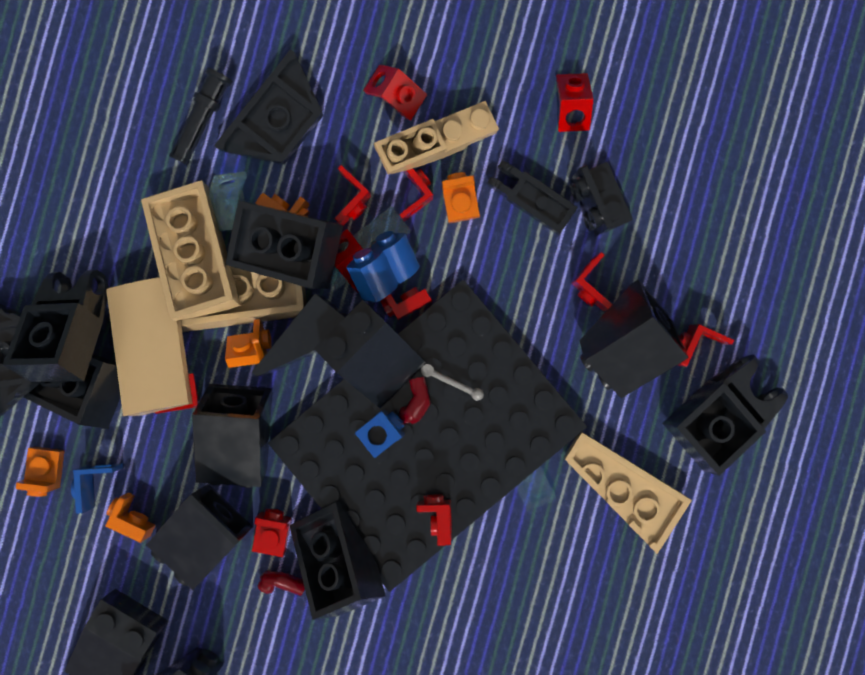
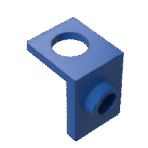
(392, 426)
(82, 485)

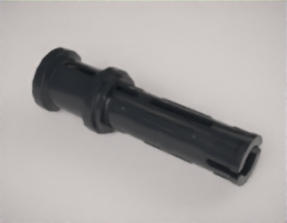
(206, 103)

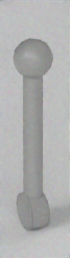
(476, 393)

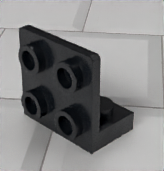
(600, 198)

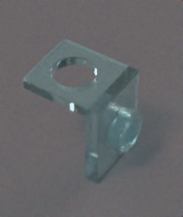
(225, 198)

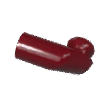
(418, 404)
(281, 580)

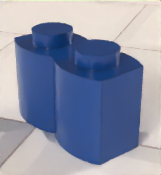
(383, 266)

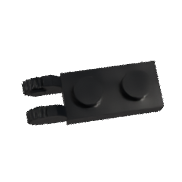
(534, 198)

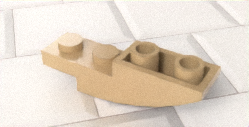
(435, 139)

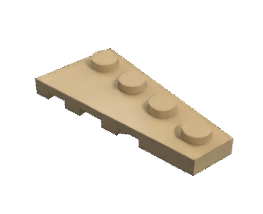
(636, 495)

